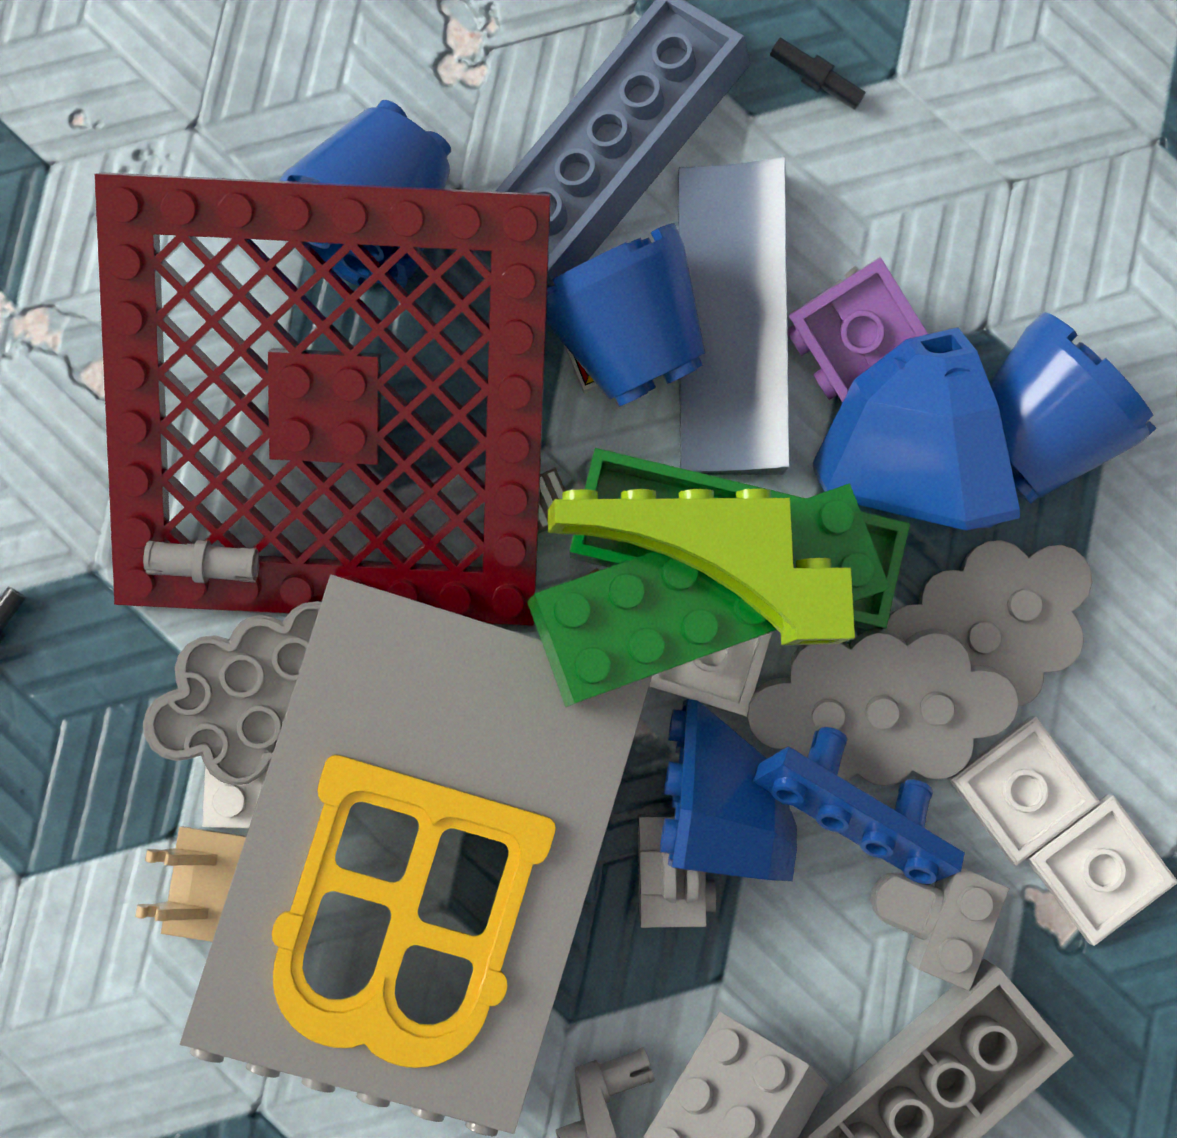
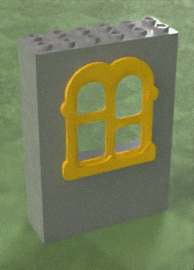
(462, 736)

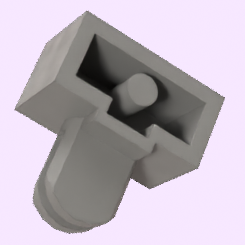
(666, 893)
(948, 920)

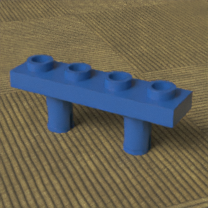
(841, 807)

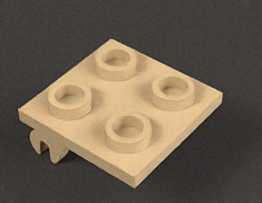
(199, 882)

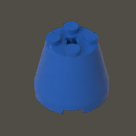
(375, 150)
(630, 315)
(1063, 408)

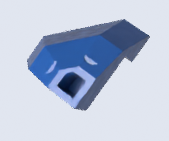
(923, 437)
(720, 813)

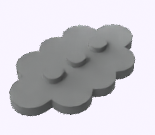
(1007, 610)
(232, 696)
(892, 698)

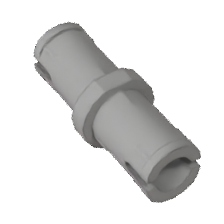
(201, 561)

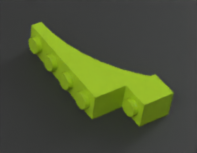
(733, 541)

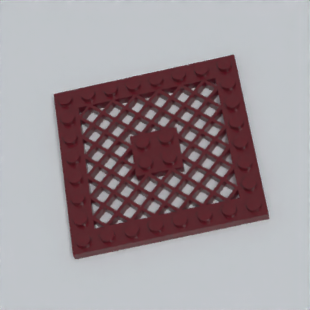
(323, 401)

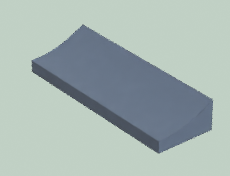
(628, 125)
(737, 264)

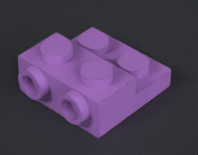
(853, 326)

